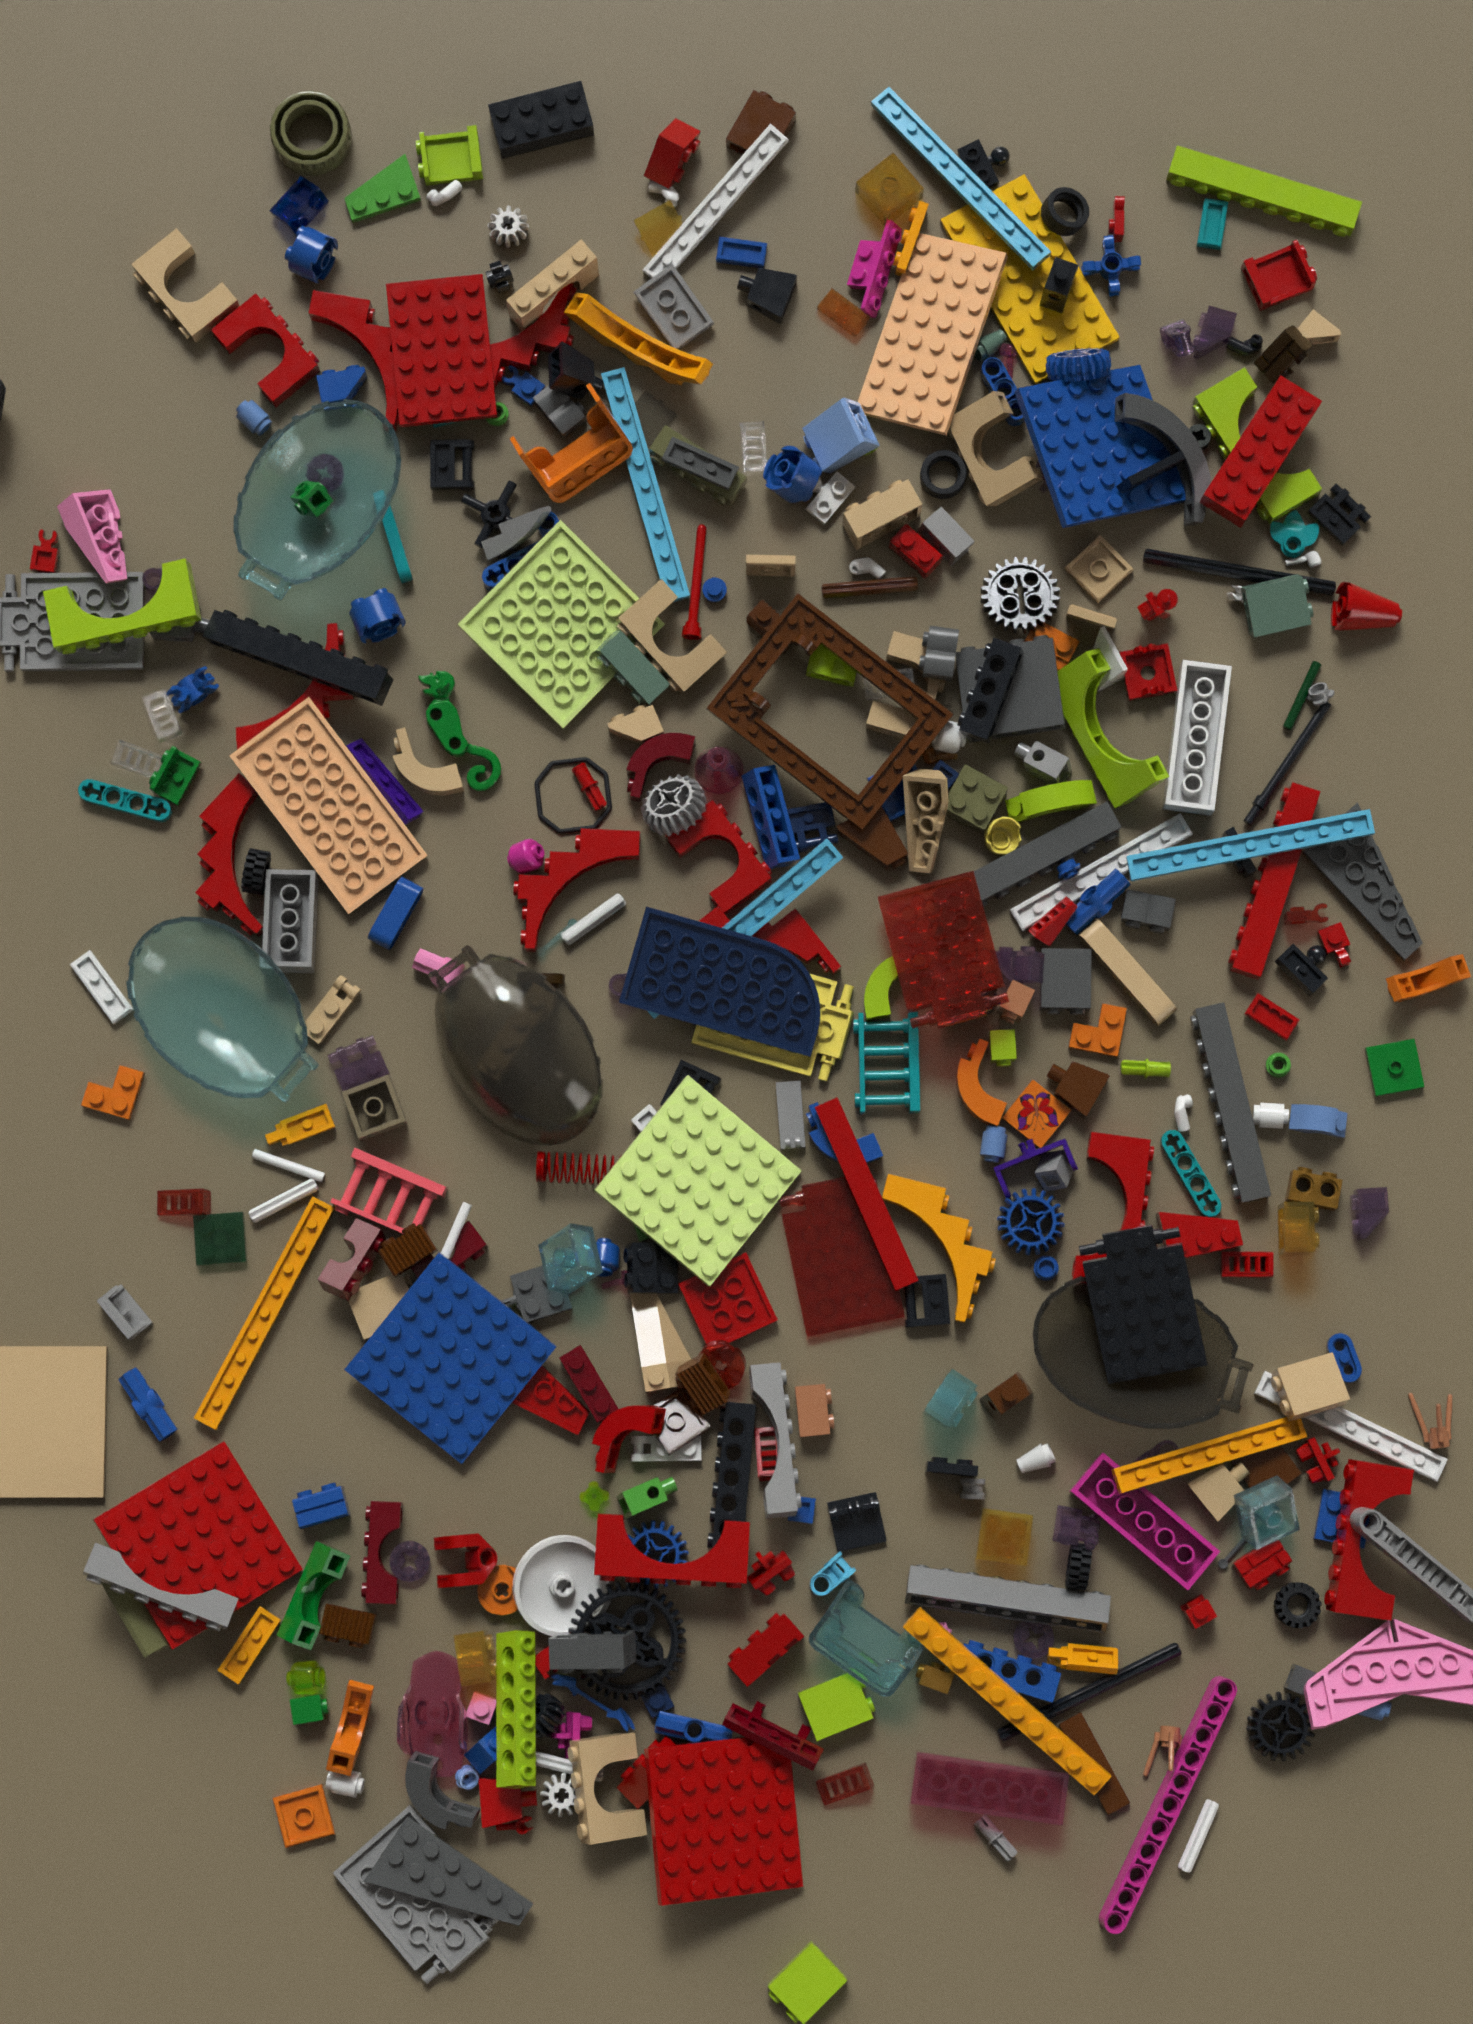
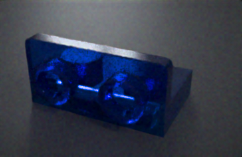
(299, 204)

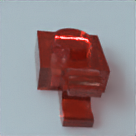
(1299, 915)

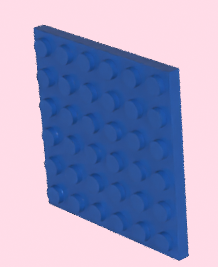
(1090, 453)
(450, 1357)

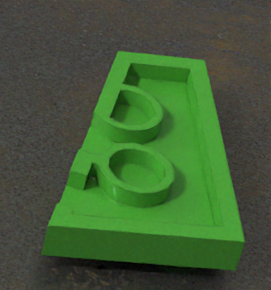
(384, 192)

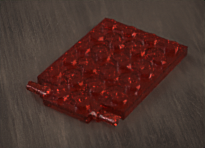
(943, 950)
(836, 1261)

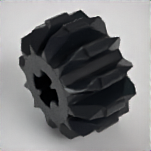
(548, 1714)

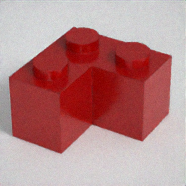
(671, 151)
(634, 1781)

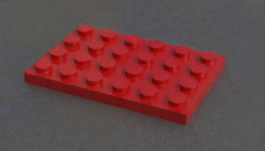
(441, 350)

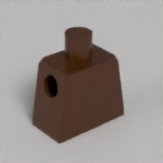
(1078, 1086)
(1006, 1395)

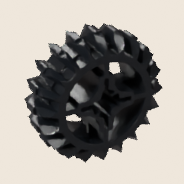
(1282, 1715)

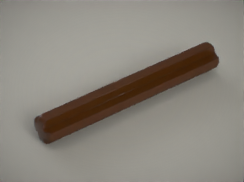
(869, 587)

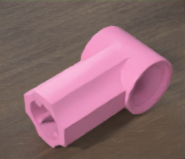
(427, 961)

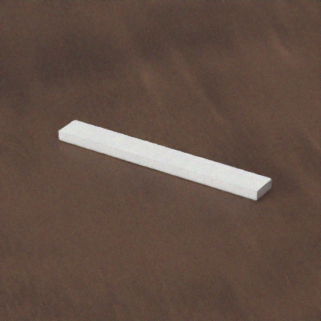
(718, 201)
(1160, 837)
(1368, 1435)

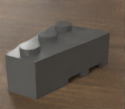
(592, 1652)

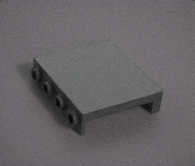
(1034, 695)

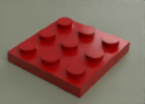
(732, 1303)

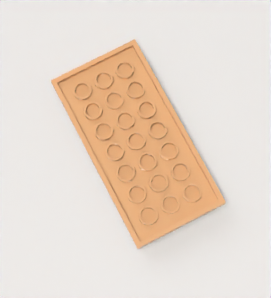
(931, 333)
(328, 805)

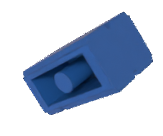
(320, 1506)

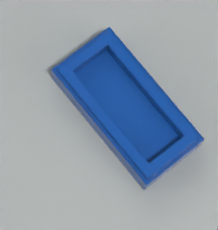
(741, 252)

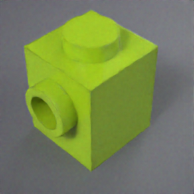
(1002, 1047)

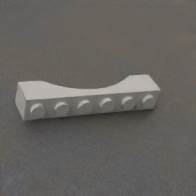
(767, 1388)
(110, 1568)

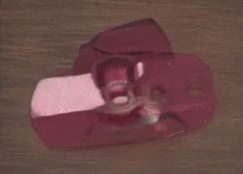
(434, 1707)

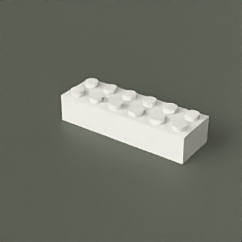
(1197, 737)

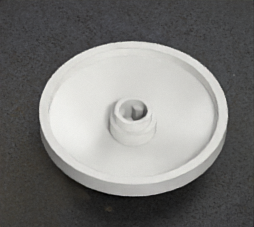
(554, 1582)

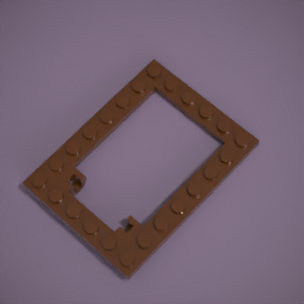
(809, 627)

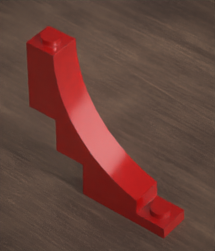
(790, 933)

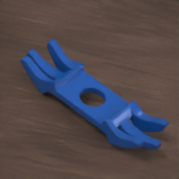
(570, 1682)

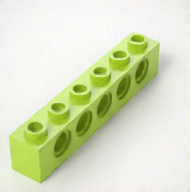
(515, 1710)

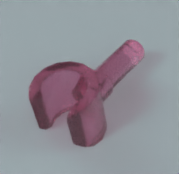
(1010, 352)
(614, 1282)

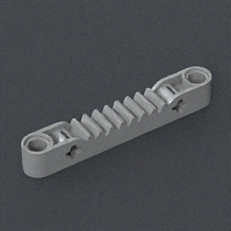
(1415, 1561)

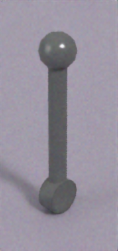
(1223, 1563)

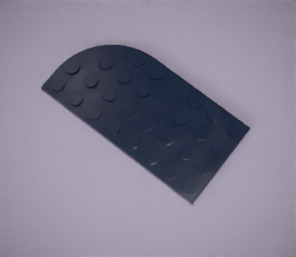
(722, 982)

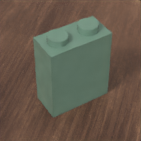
(1277, 605)

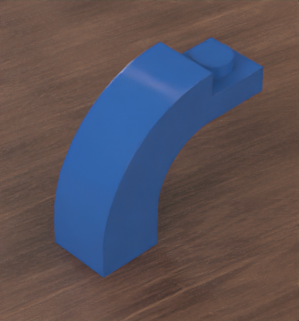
(867, 1144)

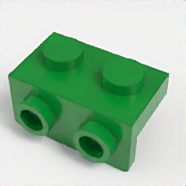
(174, 775)

